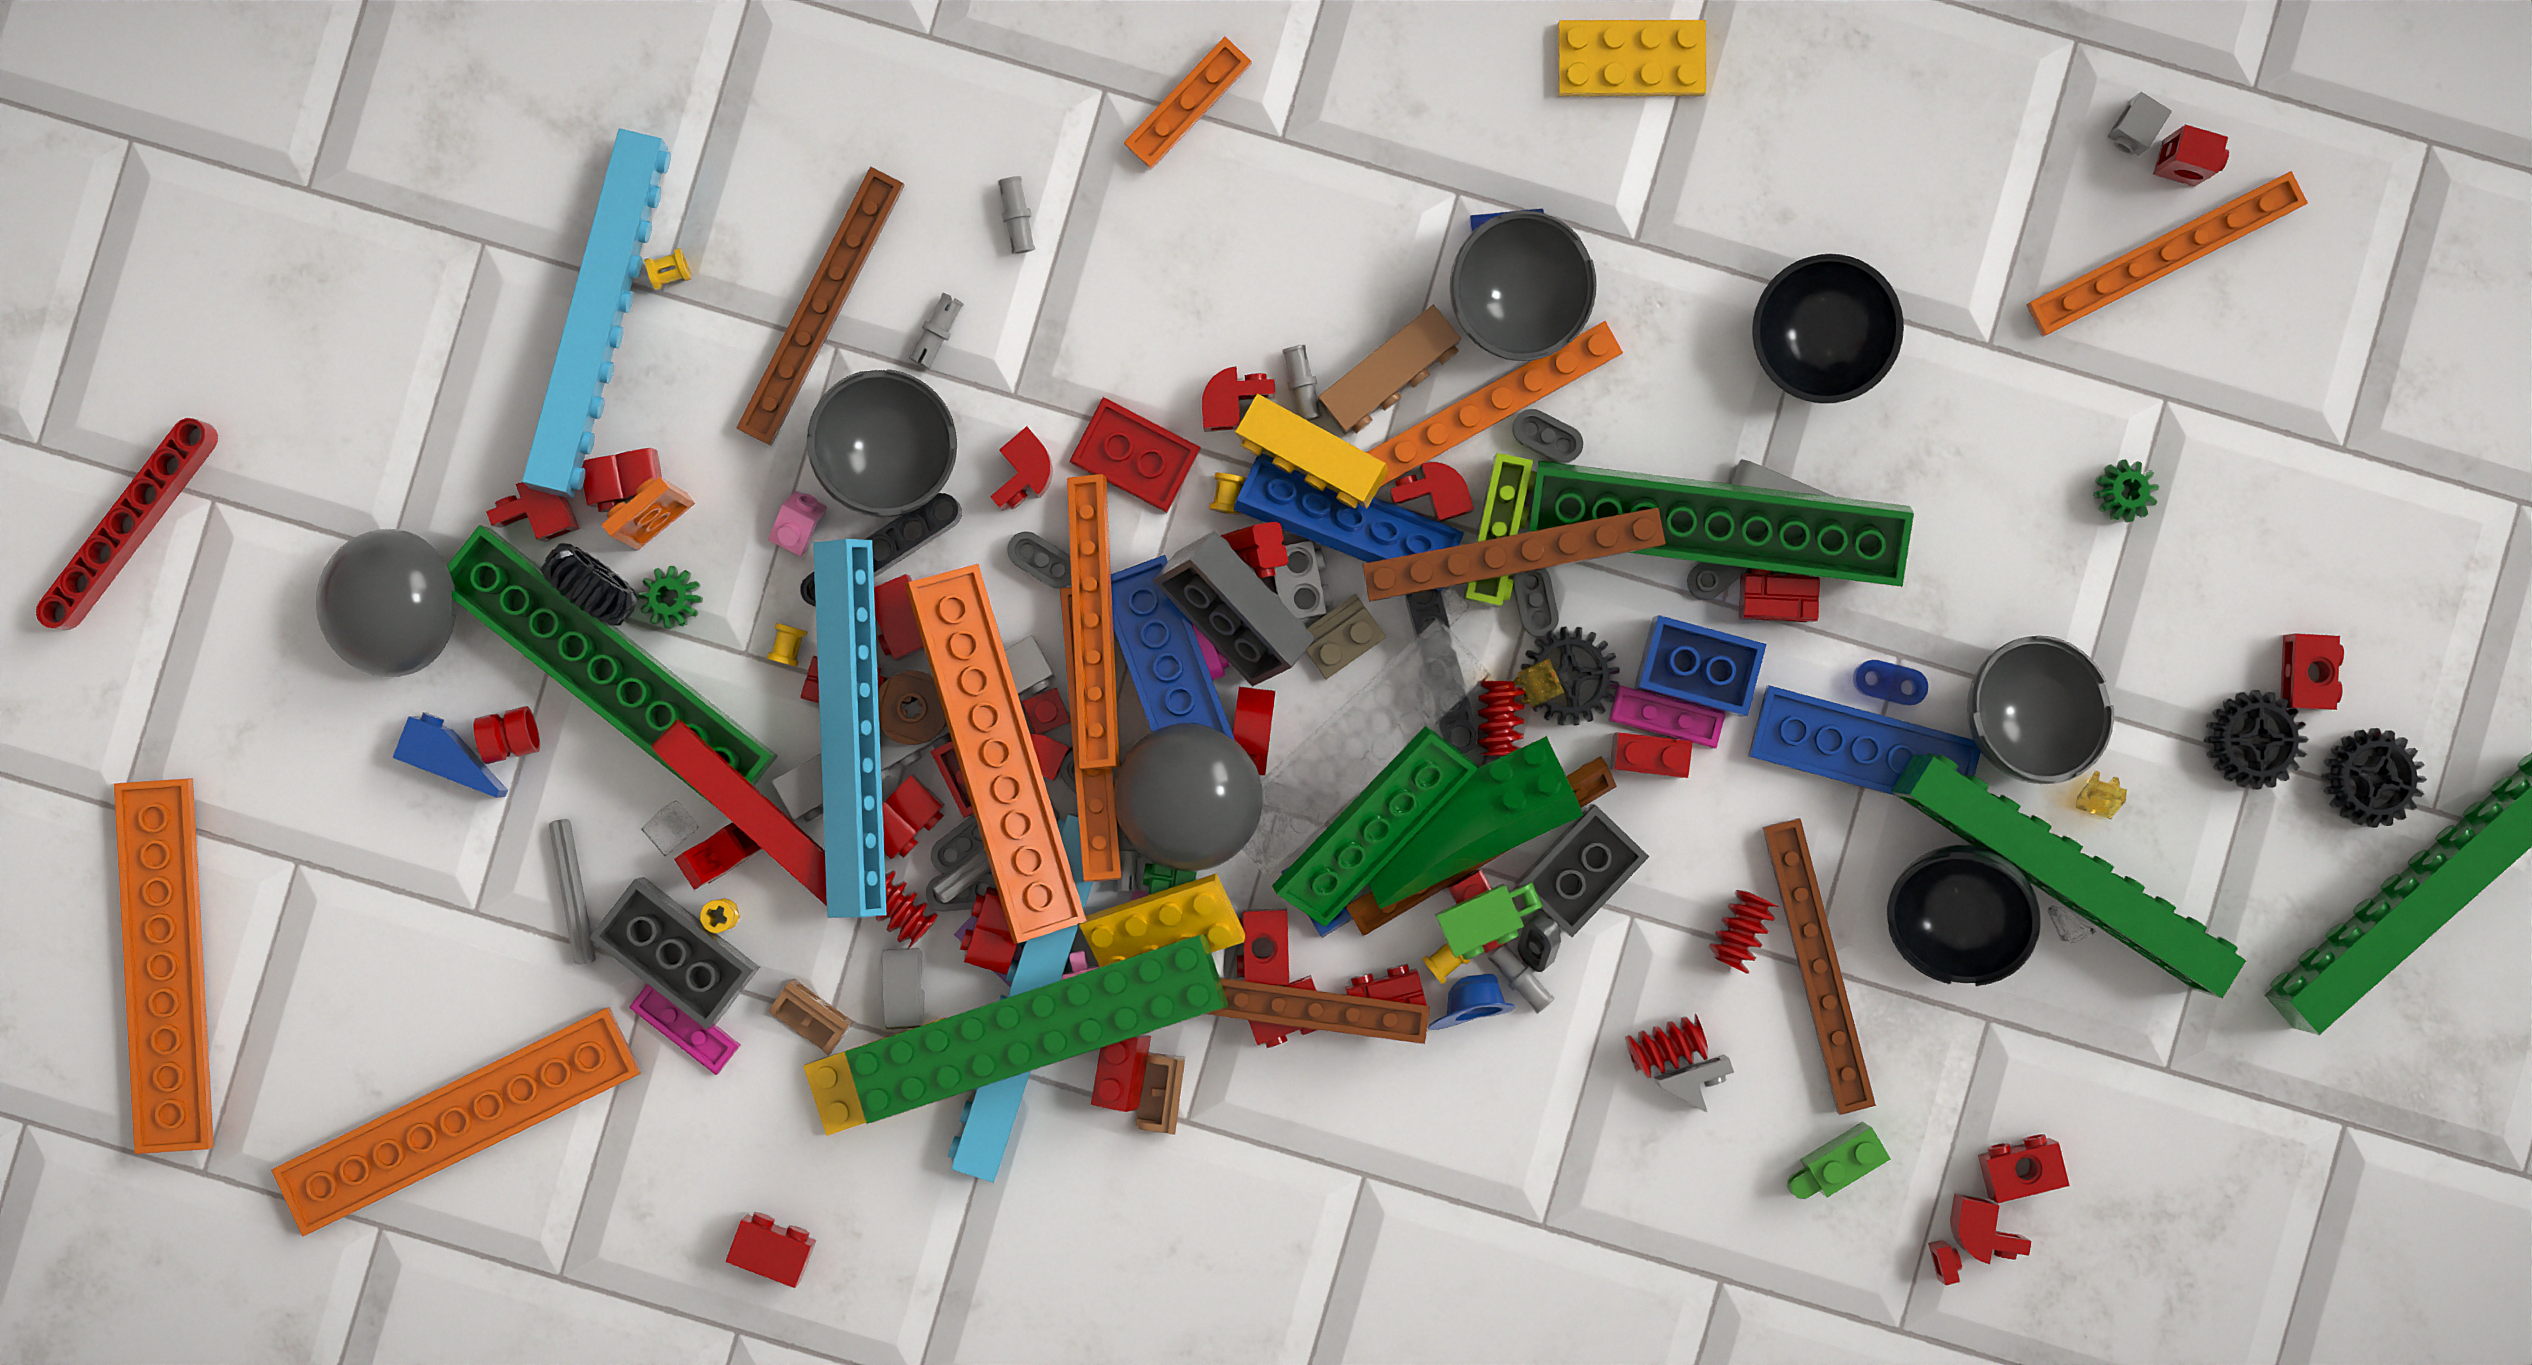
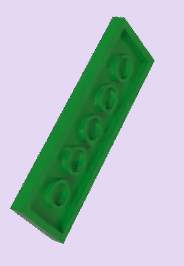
(1375, 826)

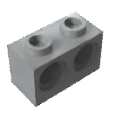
(1289, 583)

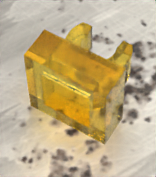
(1539, 683)
(2101, 797)

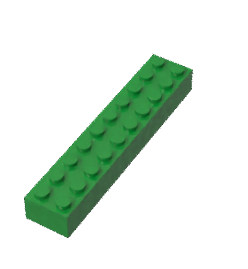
(1736, 522)
(591, 656)
(2070, 876)
(2409, 907)
(1036, 1028)

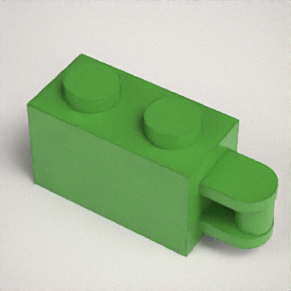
(1485, 918)
(1838, 1163)

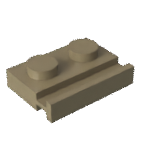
(1343, 636)

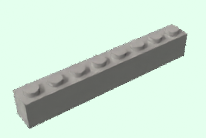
(802, 786)

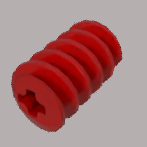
(1500, 717)
(904, 913)
(1742, 930)
(1667, 1046)

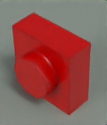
(1046, 711)
(1946, 1262)

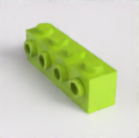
(1502, 517)

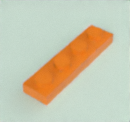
(1187, 103)

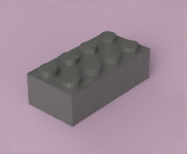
(1234, 609)
(674, 952)

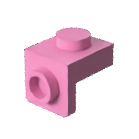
(797, 522)

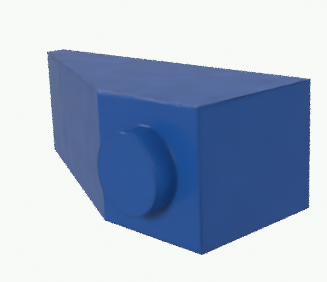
(444, 753)

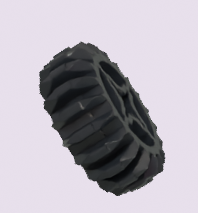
(589, 584)
(1568, 659)
(2254, 725)
(2386, 750)

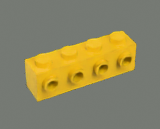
(1311, 451)

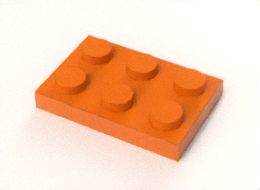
(647, 513)

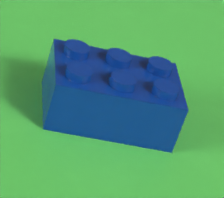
(1700, 666)

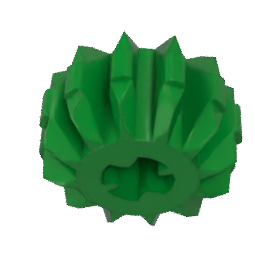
(2137, 497)
(666, 611)

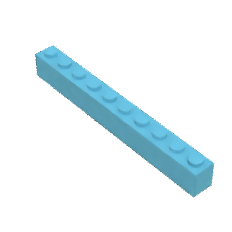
(596, 314)
(849, 728)
(996, 1105)

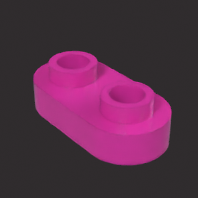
(1214, 659)

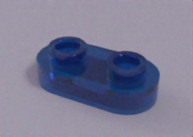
(1889, 682)

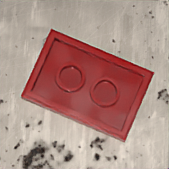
(1135, 454)

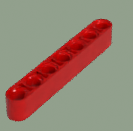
(110, 529)
(744, 806)

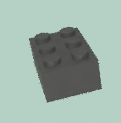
(1583, 869)

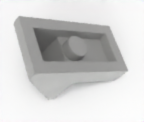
(1686, 1080)

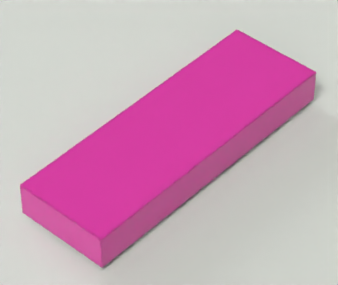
(1666, 716)
(709, 1047)

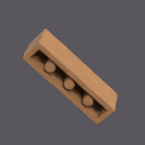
(1390, 369)

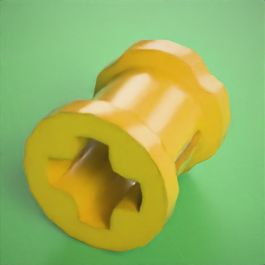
(655, 266)
(1226, 492)
(786, 644)
(708, 918)
(1443, 963)

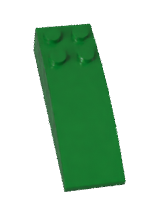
(1488, 815)

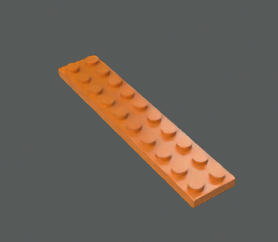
(995, 753)
(163, 966)
(456, 1121)

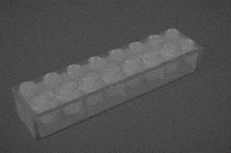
(1361, 741)

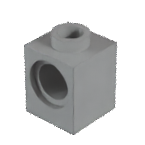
(2139, 124)

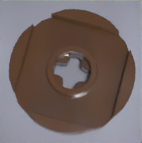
(893, 717)

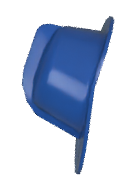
(1472, 999)

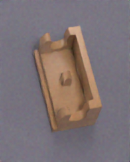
(810, 1016)
(1161, 1093)

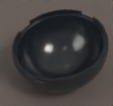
(1828, 328)
(1964, 915)

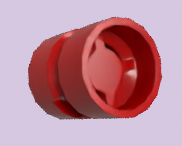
(500, 736)

